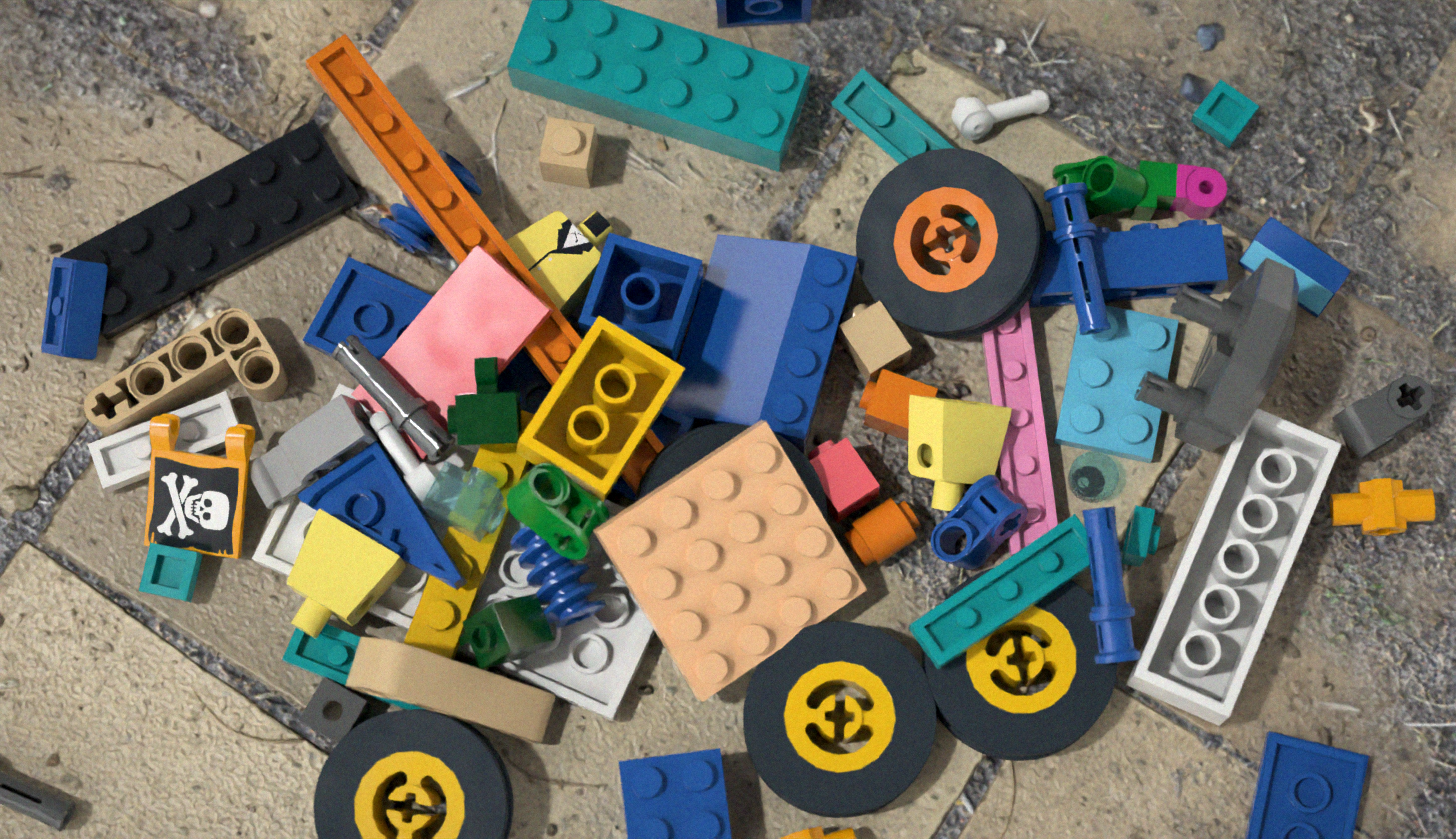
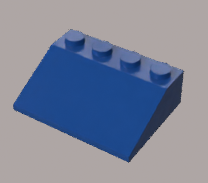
(764, 334)

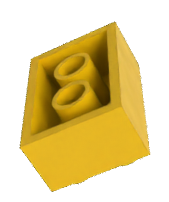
(600, 408)

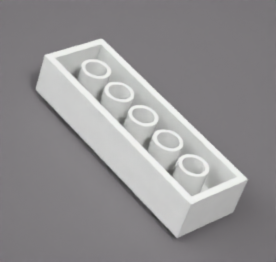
(1234, 567)

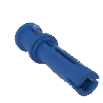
(1079, 231)
(1111, 611)

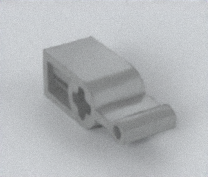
(312, 450)

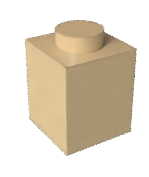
(568, 152)
(873, 340)

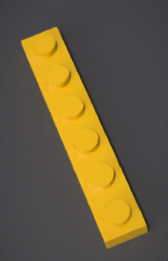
(442, 608)

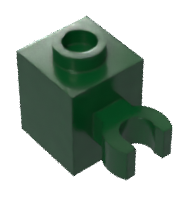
(487, 414)
(506, 631)

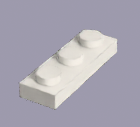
(127, 454)

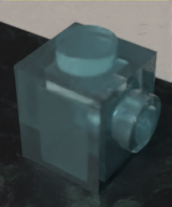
(465, 501)

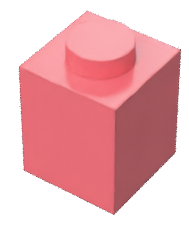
(843, 477)

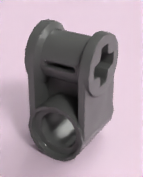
(1379, 418)

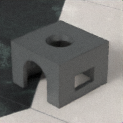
(354, 711)

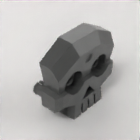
(1237, 360)

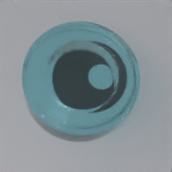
(1093, 477)

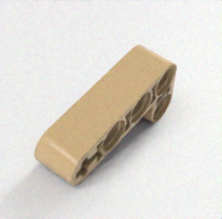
(182, 383)
(450, 688)

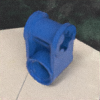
(980, 521)

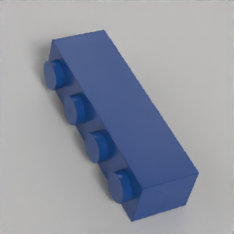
(1140, 264)

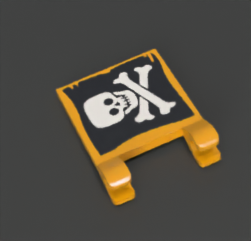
(197, 497)

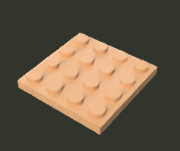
(730, 560)

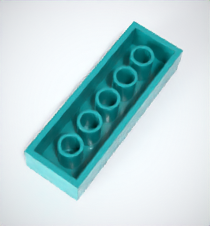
(661, 78)

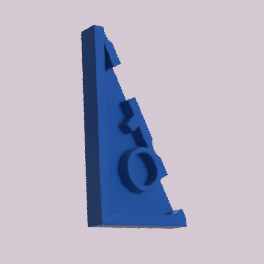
(376, 502)

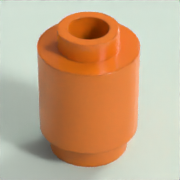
(882, 532)

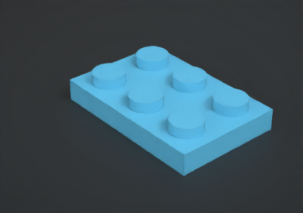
(1102, 382)

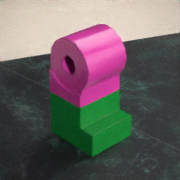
(1179, 188)

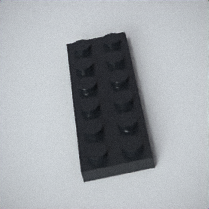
(217, 226)

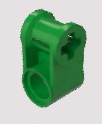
(1109, 184)
(558, 510)

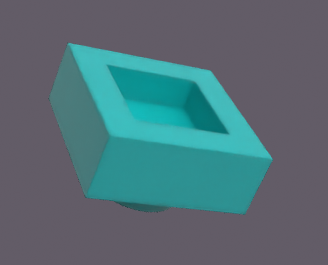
(1224, 113)
(1140, 537)
(170, 572)

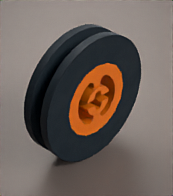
(919, 204)

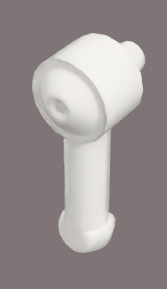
(976, 119)
(417, 475)

